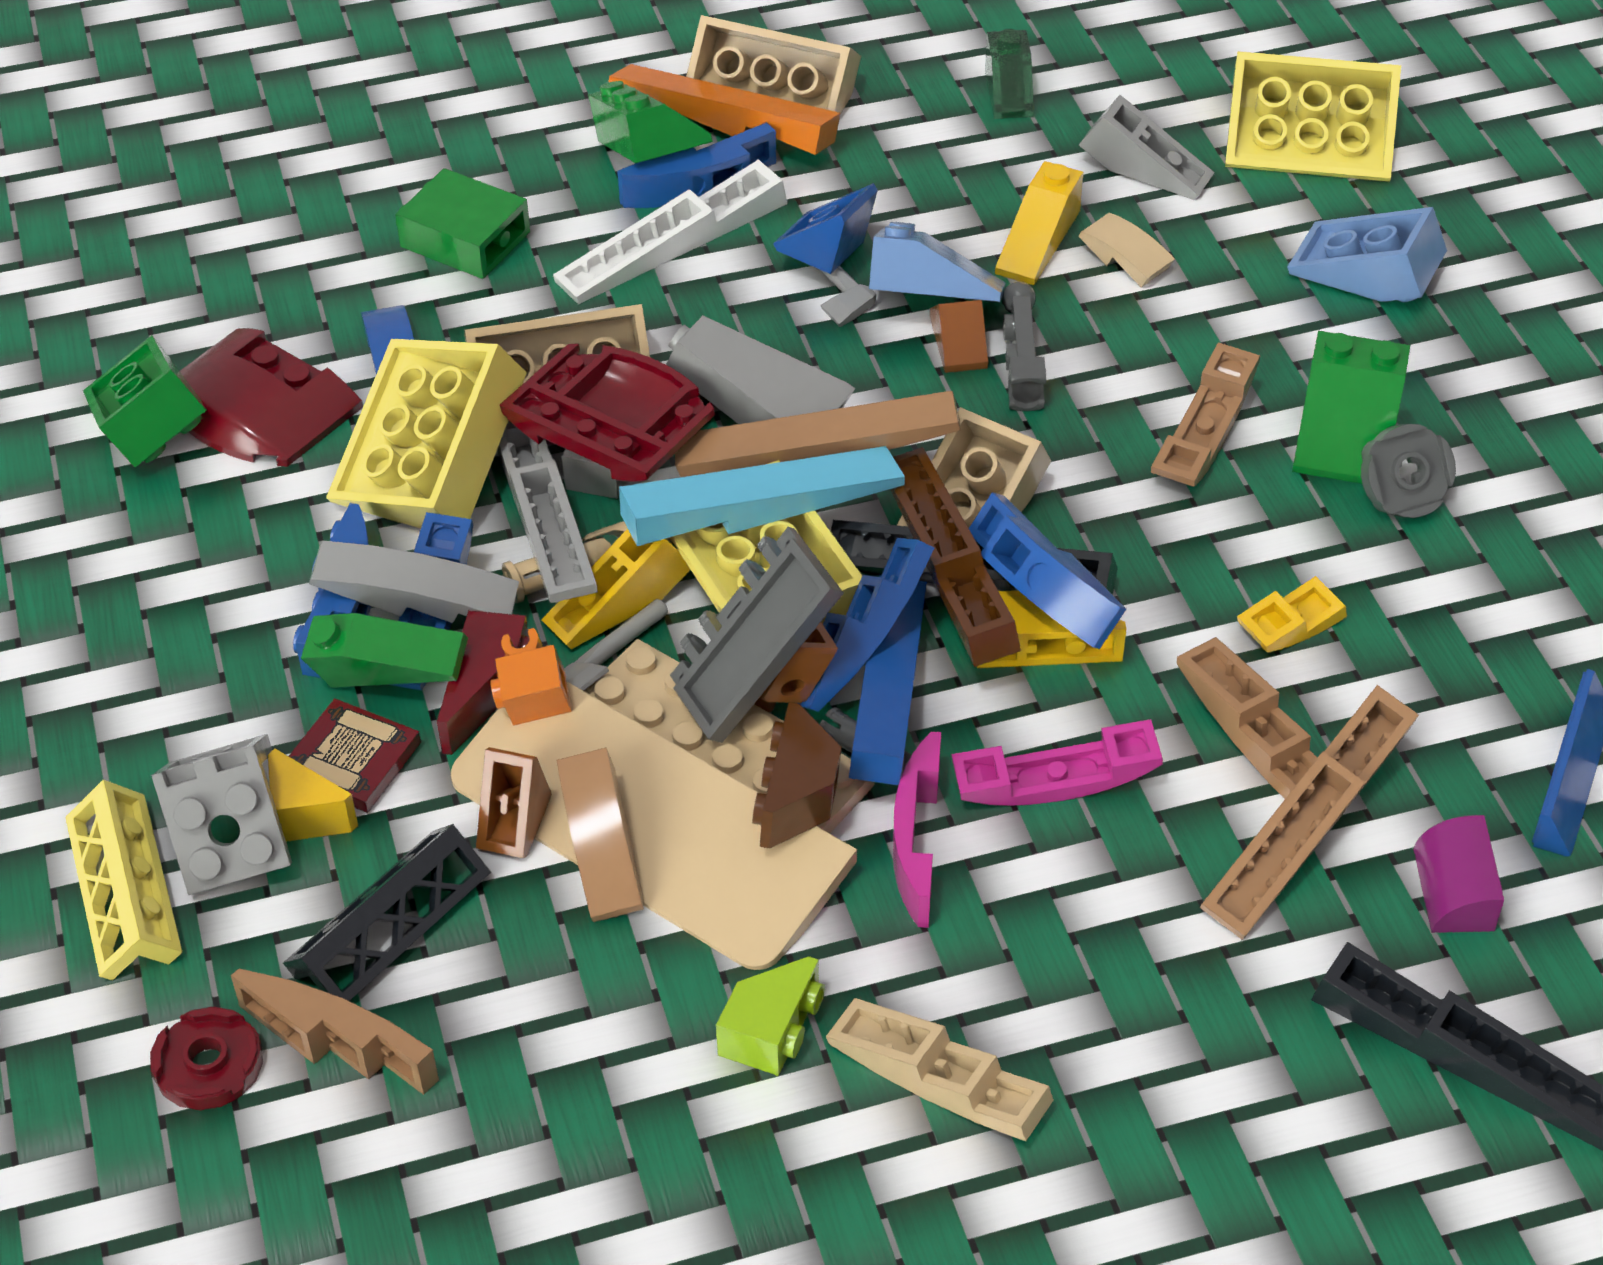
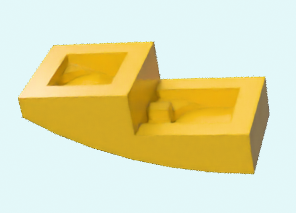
(1288, 620)

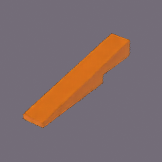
(735, 109)

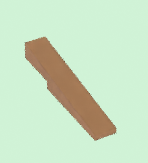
(819, 434)
(1309, 812)

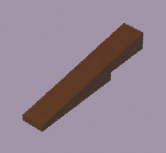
(955, 562)

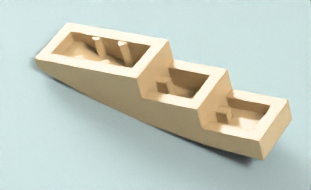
(938, 1070)

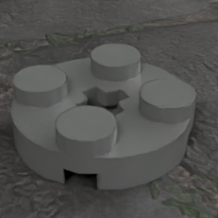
(1384, 458)

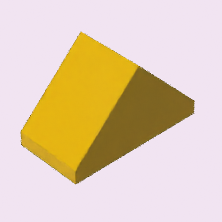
(307, 801)

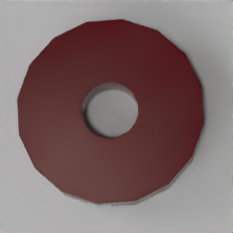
(210, 1084)

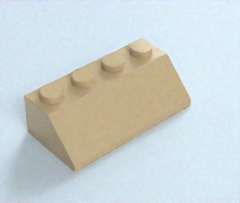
(774, 63)
(539, 340)

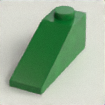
(381, 651)

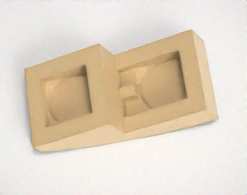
(1130, 246)

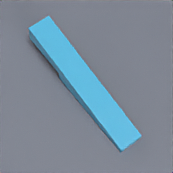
(754, 494)

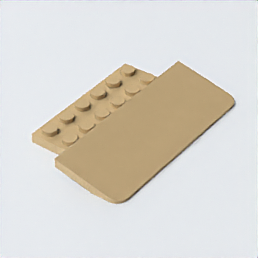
(684, 808)

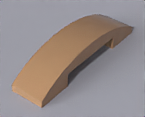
(1209, 417)

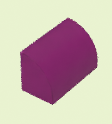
(1459, 876)

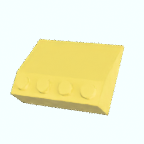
(1313, 116)
(427, 430)
(717, 556)

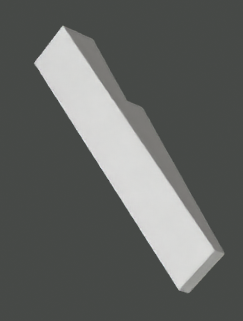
(673, 231)

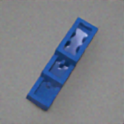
(869, 617)

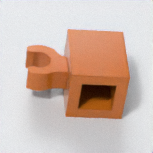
(530, 681)

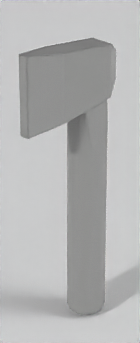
(851, 302)
(589, 668)

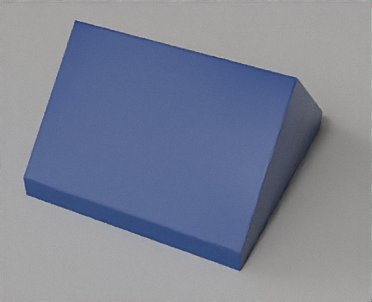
(830, 231)

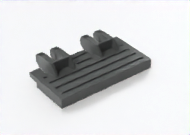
(754, 634)

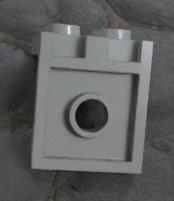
(216, 784)

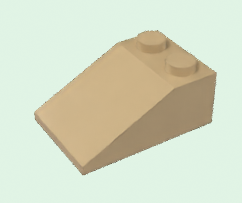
(988, 460)

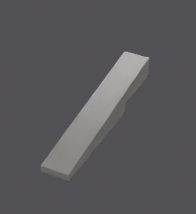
(546, 516)

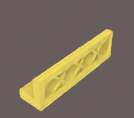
(133, 872)

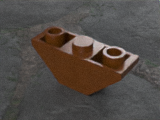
(798, 779)

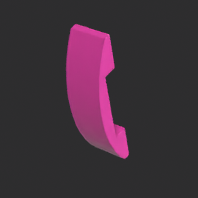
(1058, 773)
(912, 869)

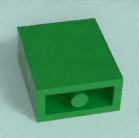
(463, 223)

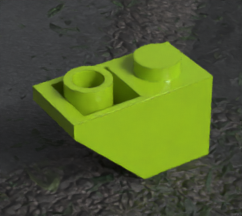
(767, 1015)

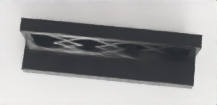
(377, 899)

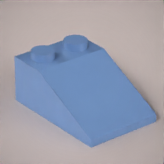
(1373, 254)
(923, 265)

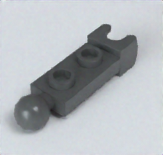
(1026, 370)

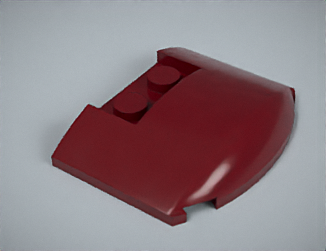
(265, 399)
(610, 409)

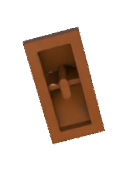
(960, 335)
(511, 802)

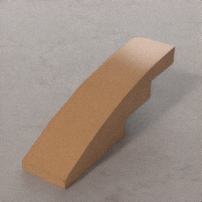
(1249, 713)
(323, 1022)

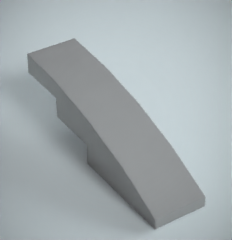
(404, 579)

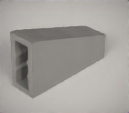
(749, 377)

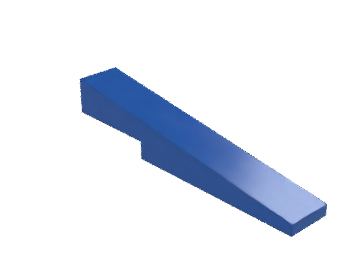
(887, 698)

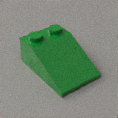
(143, 403)

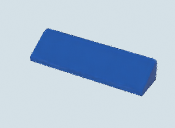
(1573, 771)

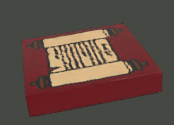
(356, 750)

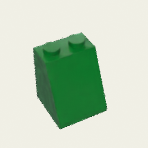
(1348, 402)

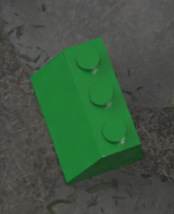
(640, 124)

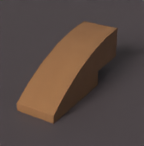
(600, 834)

